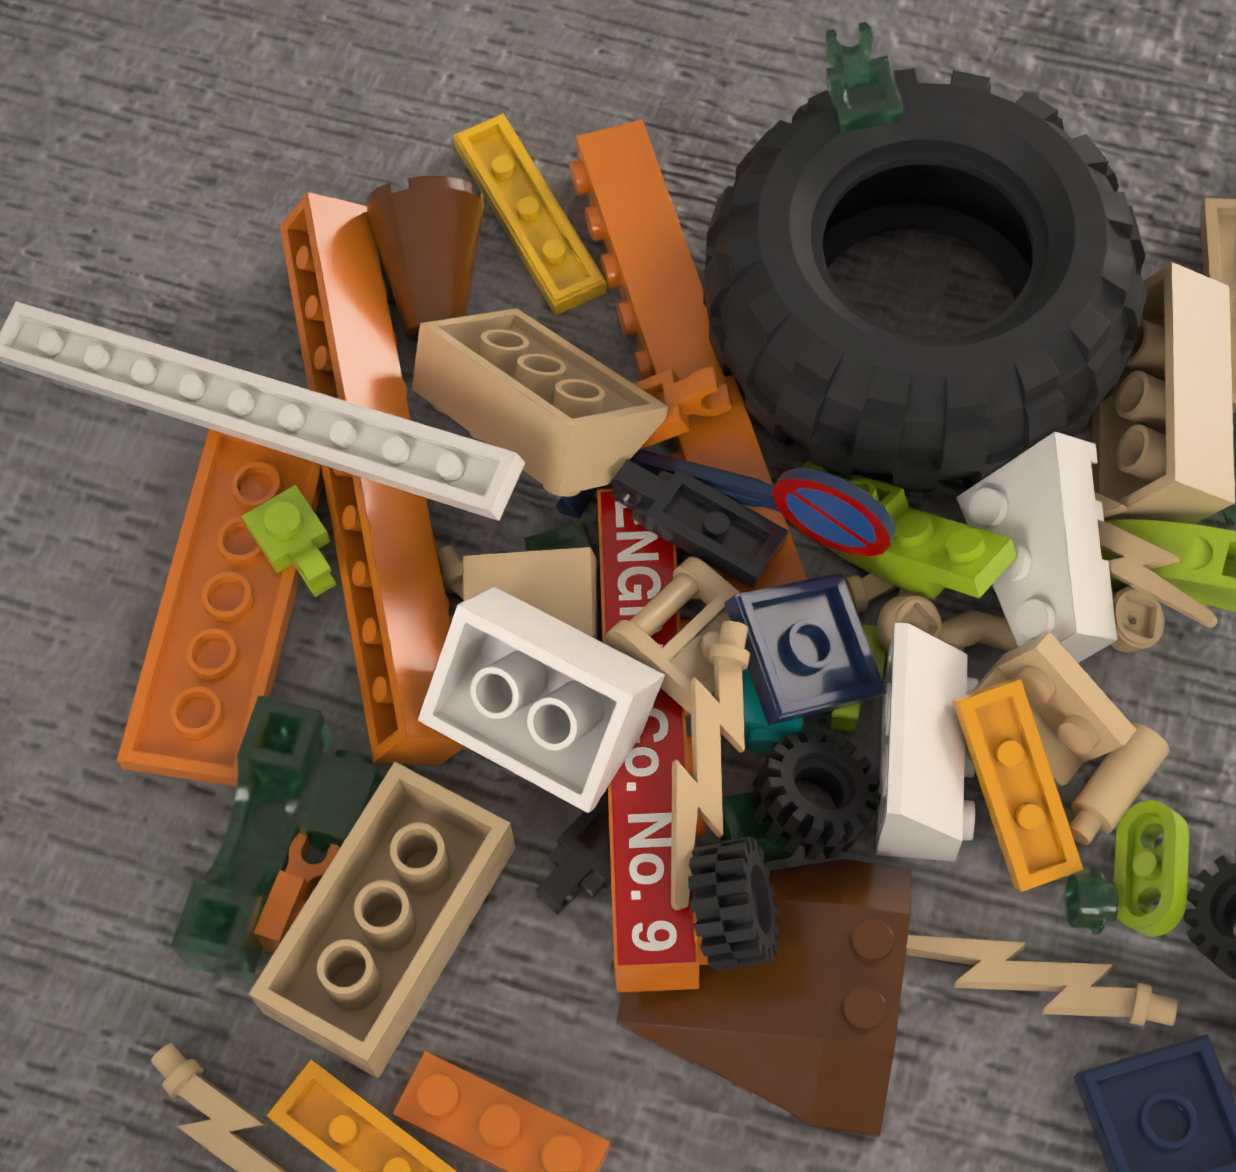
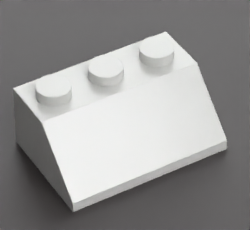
(538, 696)
(923, 750)

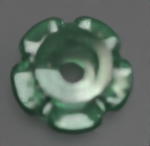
(1091, 901)

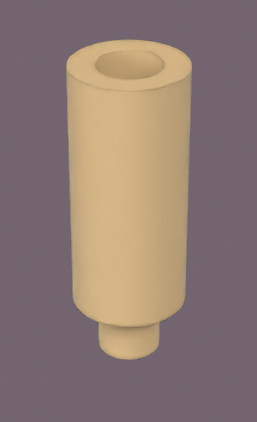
(1117, 784)

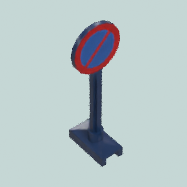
(810, 499)

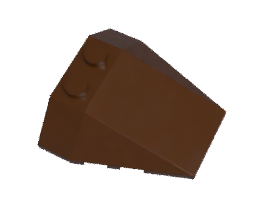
(820, 1017)

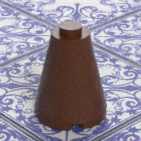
(428, 246)

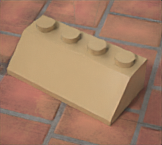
(534, 396)
(1170, 417)

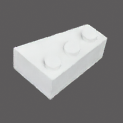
(1053, 519)

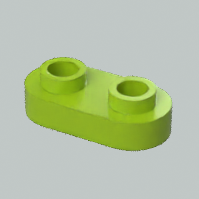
(1151, 872)

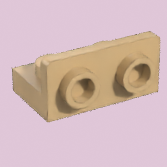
(1067, 705)

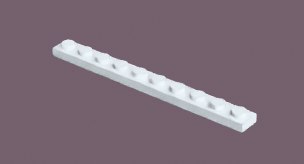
(263, 411)

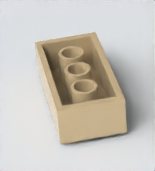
(384, 919)

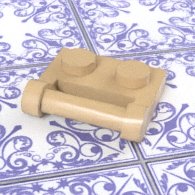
(689, 650)

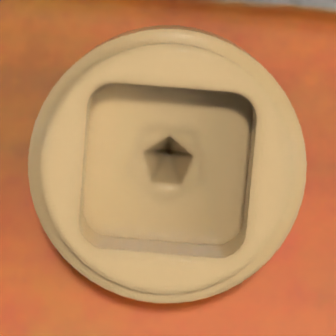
(907, 609)
(1137, 620)

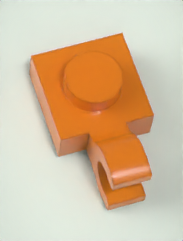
(693, 395)
(290, 892)

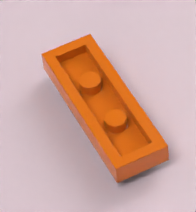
(494, 1123)

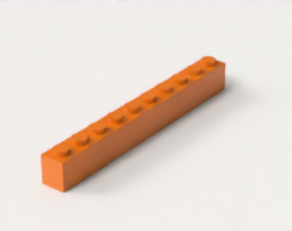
(666, 306)
(379, 531)

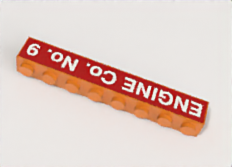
(652, 941)

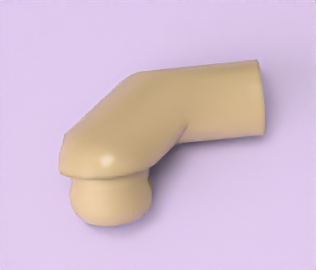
(977, 627)

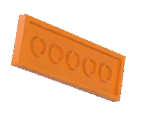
(217, 619)

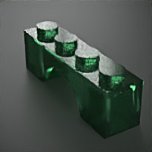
(229, 899)

